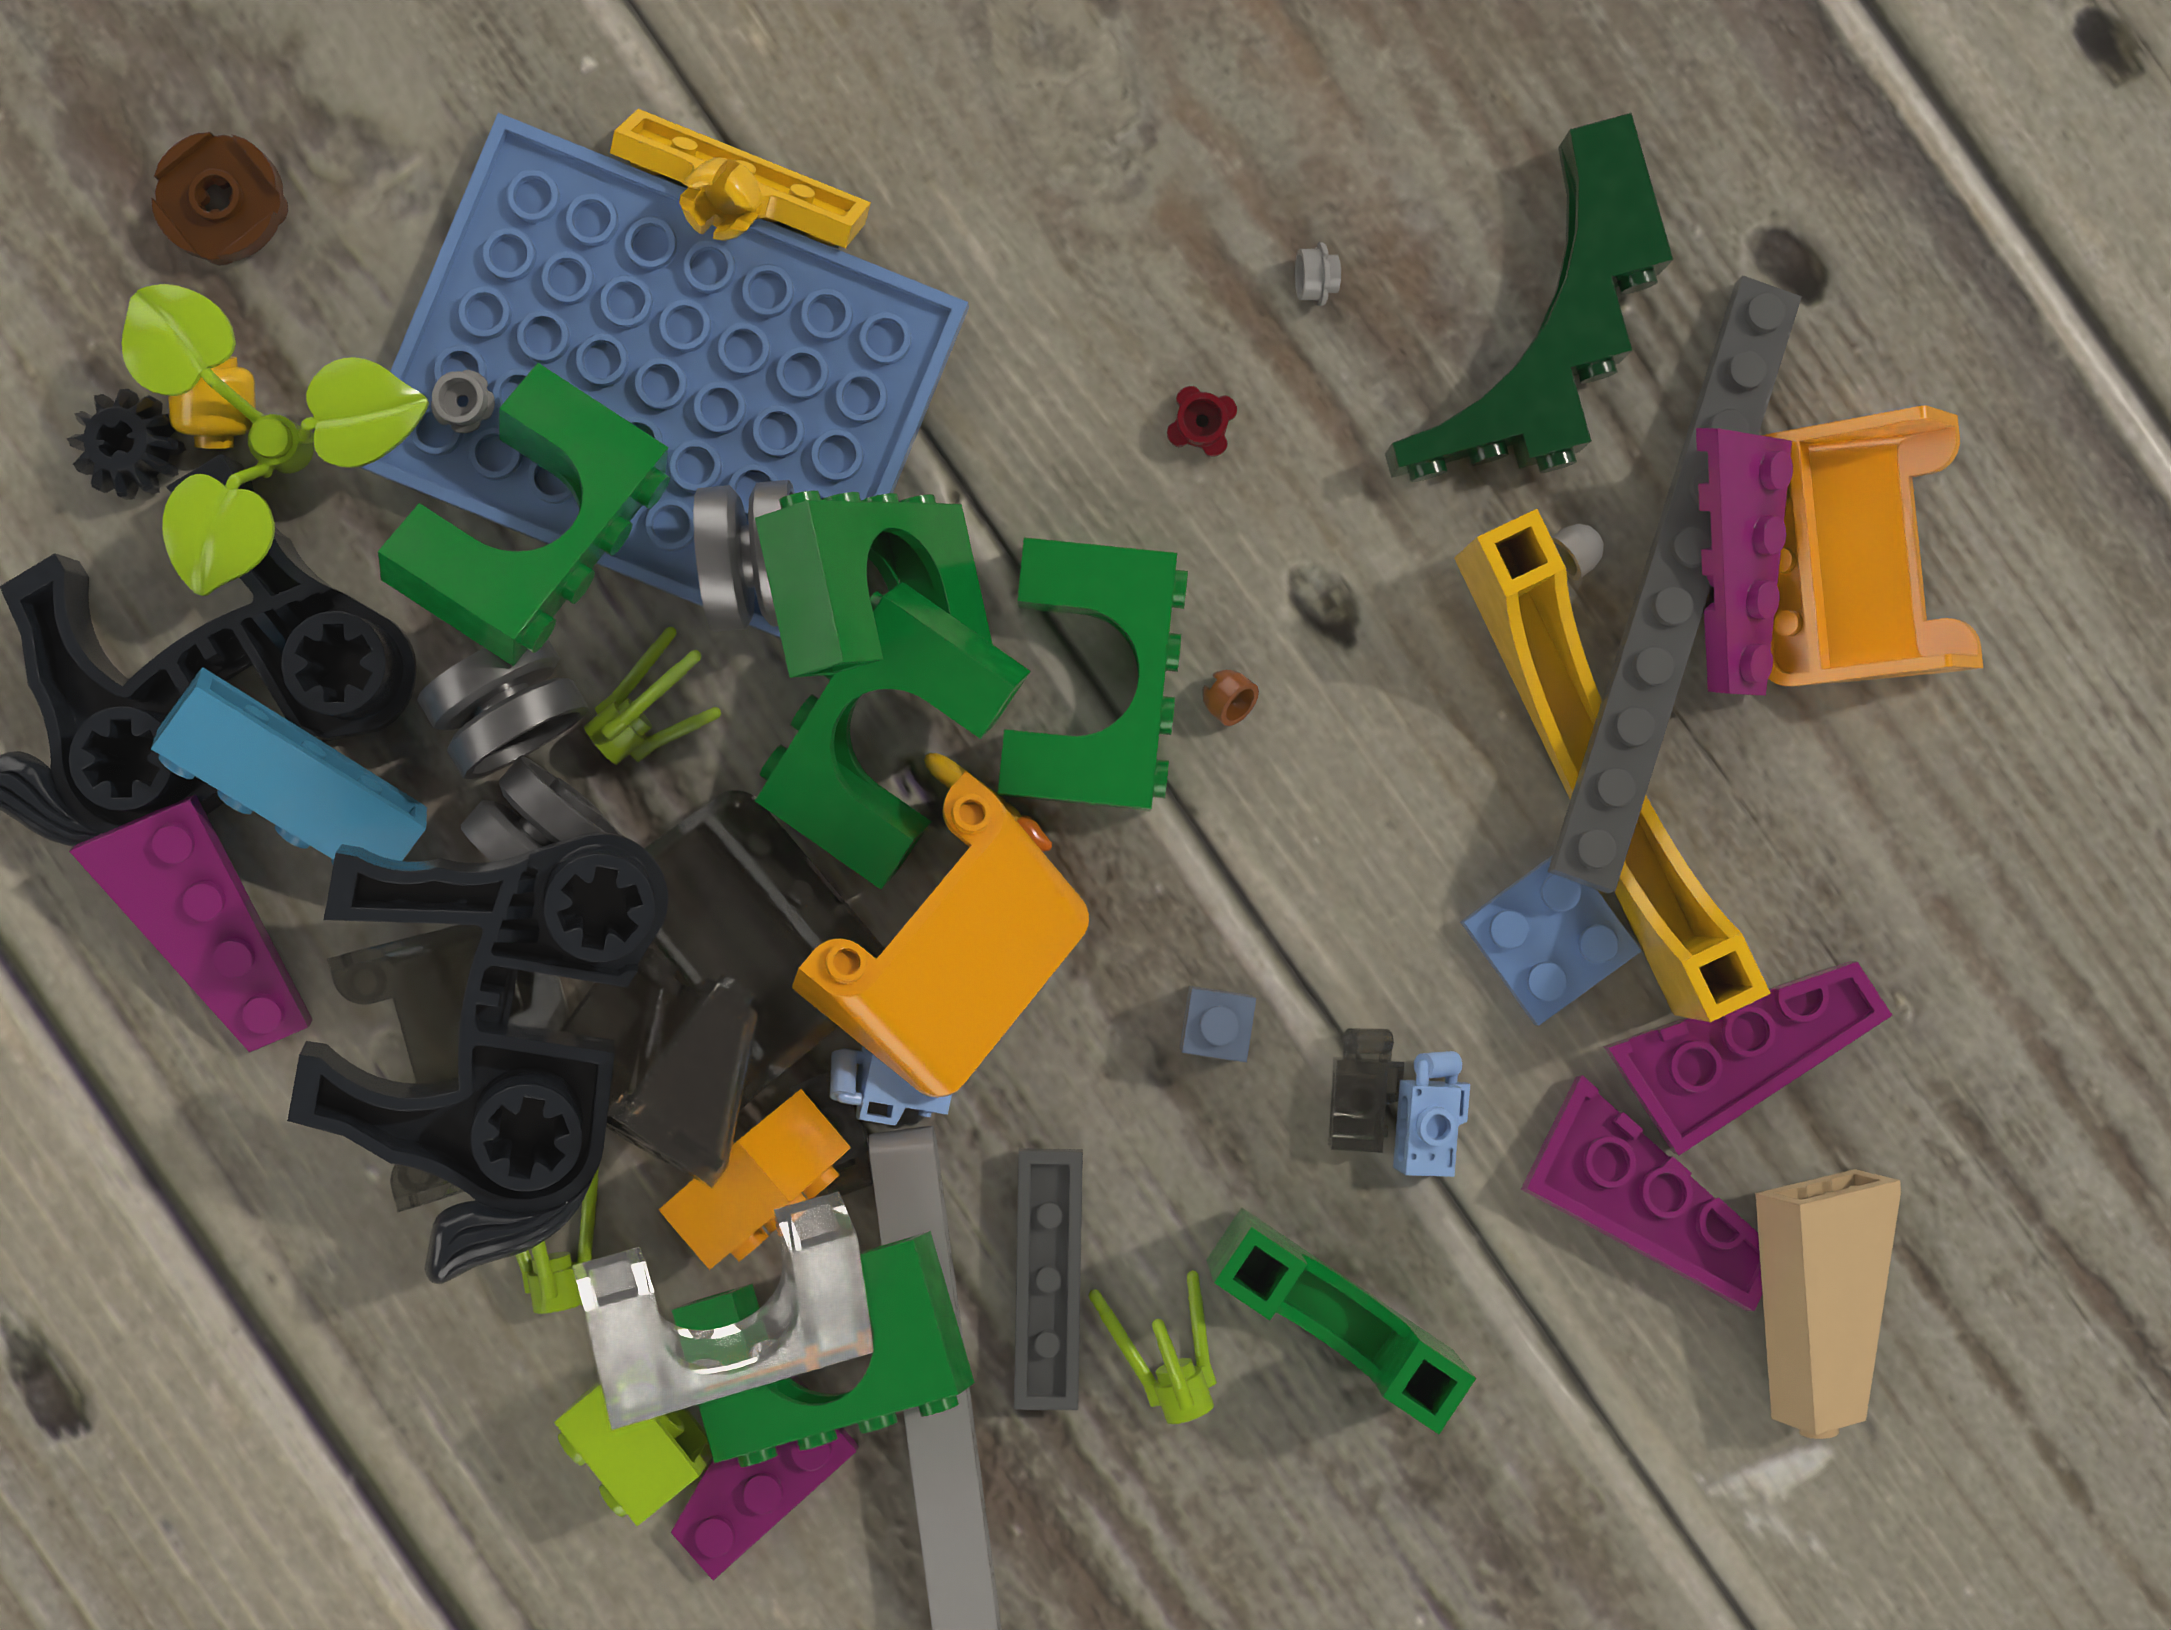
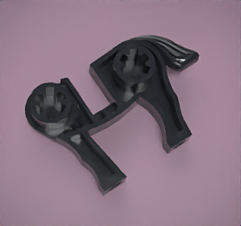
(318, 651)
(528, 1101)

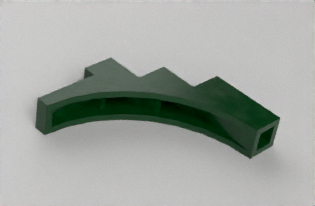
(1610, 242)

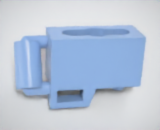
(877, 1084)
(1430, 1116)

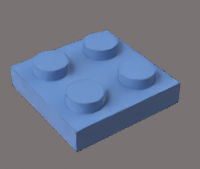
(1549, 940)

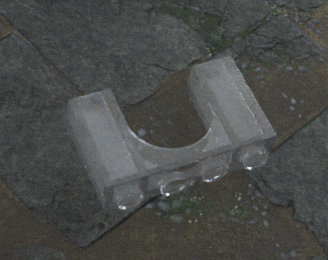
(806, 1324)

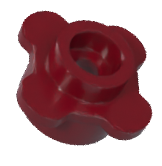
(1218, 413)

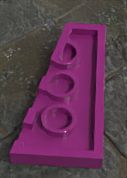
(1743, 562)
(195, 911)
(1708, 1073)
(1627, 1188)

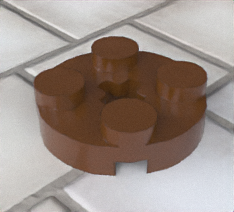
(181, 194)

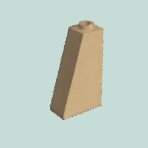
(1824, 1294)

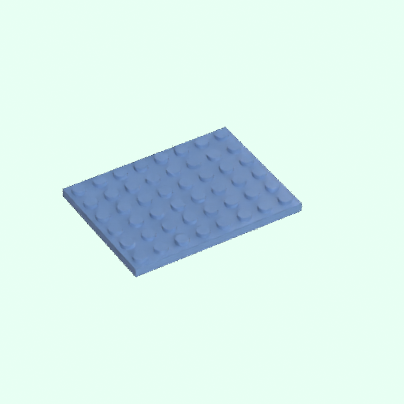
(729, 352)

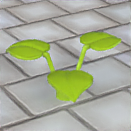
(217, 528)

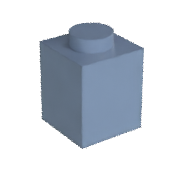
(1217, 1024)

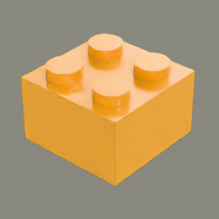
(766, 1171)

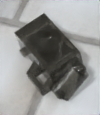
(1361, 1091)
(853, 1130)

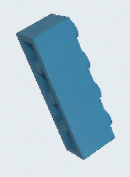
(284, 773)

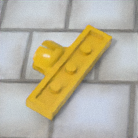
(734, 186)

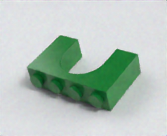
(819, 571)
(512, 596)
(1136, 597)
(818, 779)
(1396, 1354)
(913, 1362)

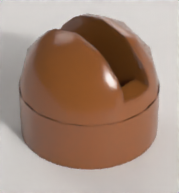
(1230, 696)

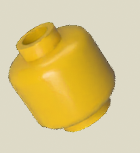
(208, 414)

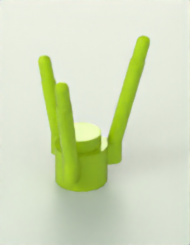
(622, 724)
(551, 1275)
(1180, 1385)

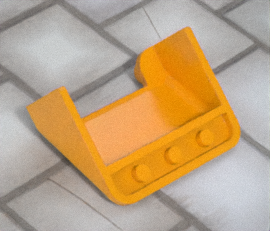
(1854, 556)
(961, 960)

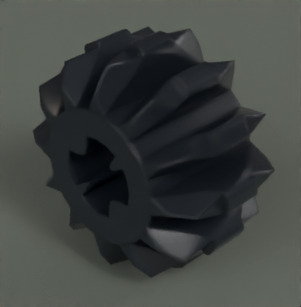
(104, 434)

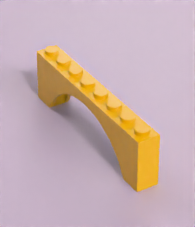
(1529, 613)

